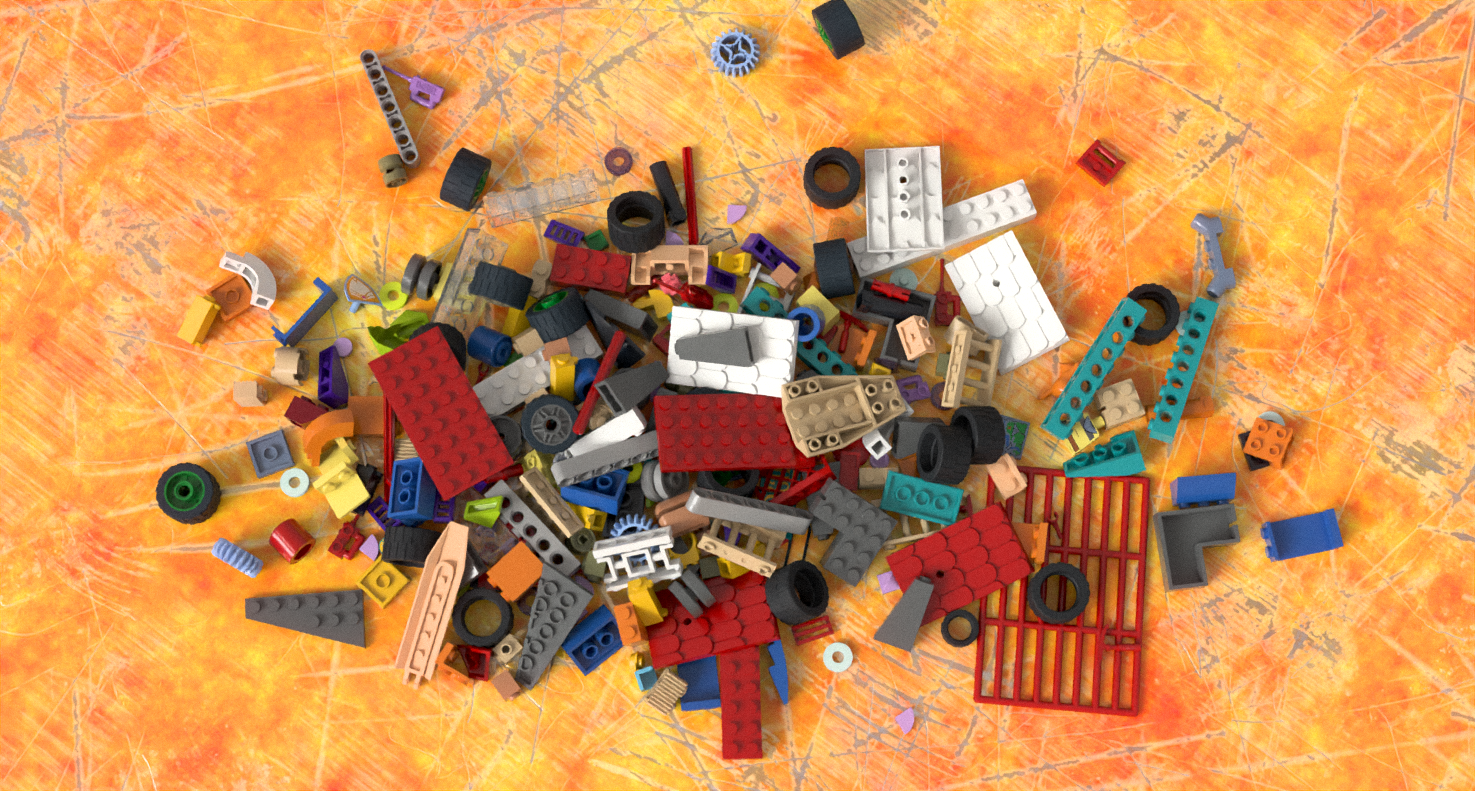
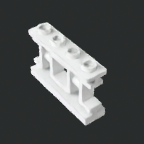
(633, 545)

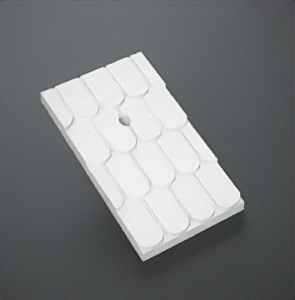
(908, 213)
(1007, 301)
(772, 346)

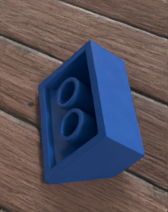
(1203, 490)
(411, 491)
(599, 493)
(593, 640)

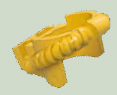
(691, 556)

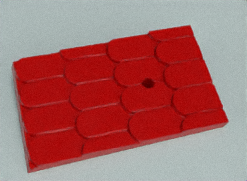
(974, 554)
(732, 623)

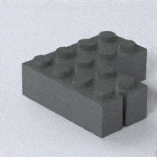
(893, 347)
(860, 527)
(1184, 535)

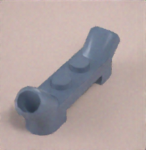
(1211, 229)

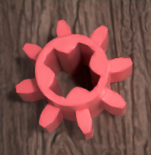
(672, 280)

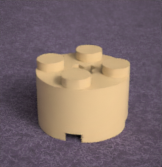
(290, 366)

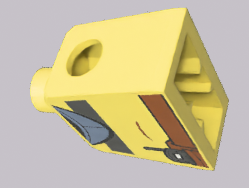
(1083, 433)

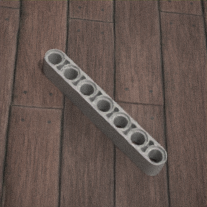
(389, 100)
(606, 459)
(749, 511)

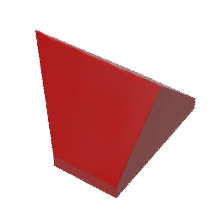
(477, 661)

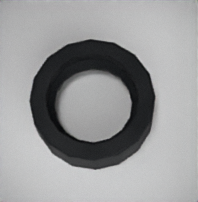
(974, 628)

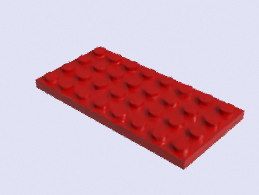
(441, 413)
(724, 433)

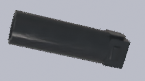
(668, 193)
(886, 306)

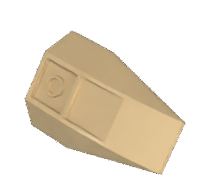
(838, 410)

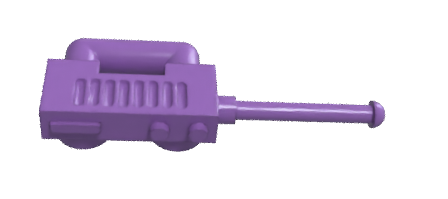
(417, 85)
(919, 393)

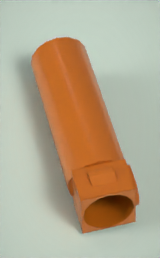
(1193, 408)

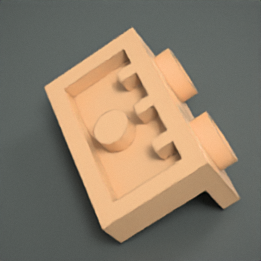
(916, 337)
(1007, 476)

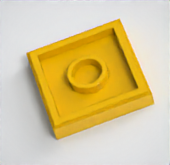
(382, 582)

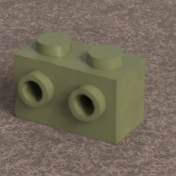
(592, 570)

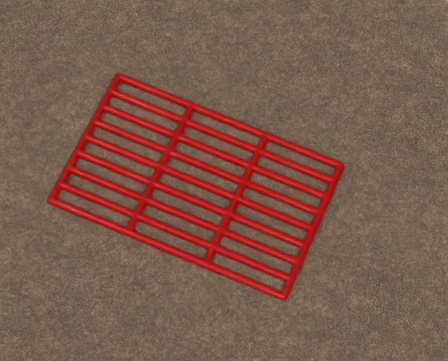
(1079, 628)

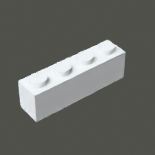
(613, 431)

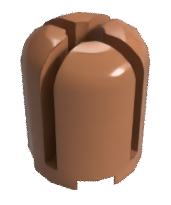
(675, 514)

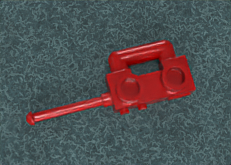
(691, 294)
(944, 297)
(345, 534)

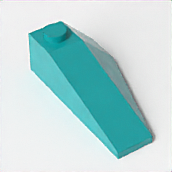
(1115, 458)

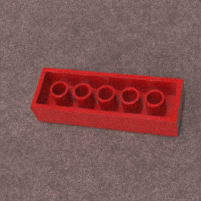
(741, 704)

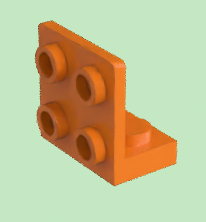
(857, 347)
(1270, 442)
(1033, 540)
(447, 656)

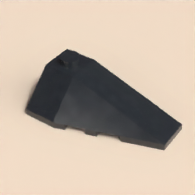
(629, 352)

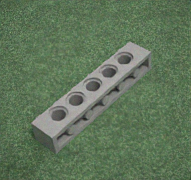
(569, 565)

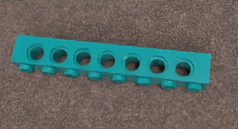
(1206, 311)
(1136, 316)
(809, 357)

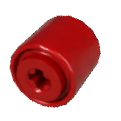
(291, 541)

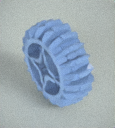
(748, 60)
(641, 524)
(237, 557)

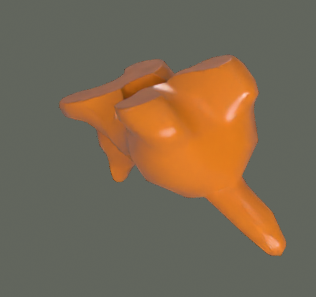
(1067, 371)

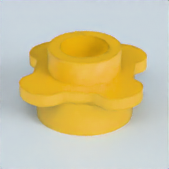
(637, 661)

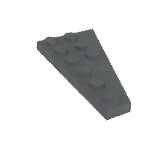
(324, 614)
(553, 616)

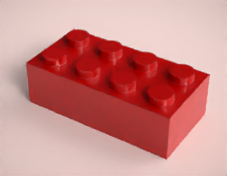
(591, 269)

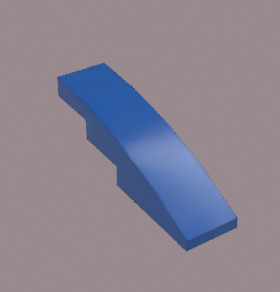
(779, 671)

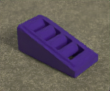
(573, 231)
(724, 280)
(374, 505)
(443, 519)

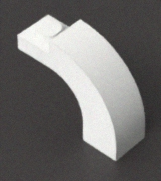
(256, 273)
(878, 440)

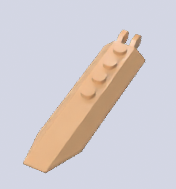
(433, 604)

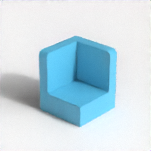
(646, 678)

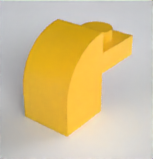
(734, 264)
(658, 301)

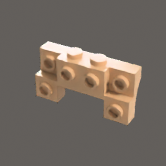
(677, 259)

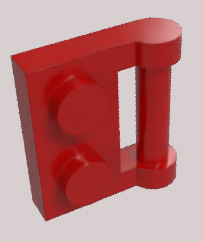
(1098, 168)

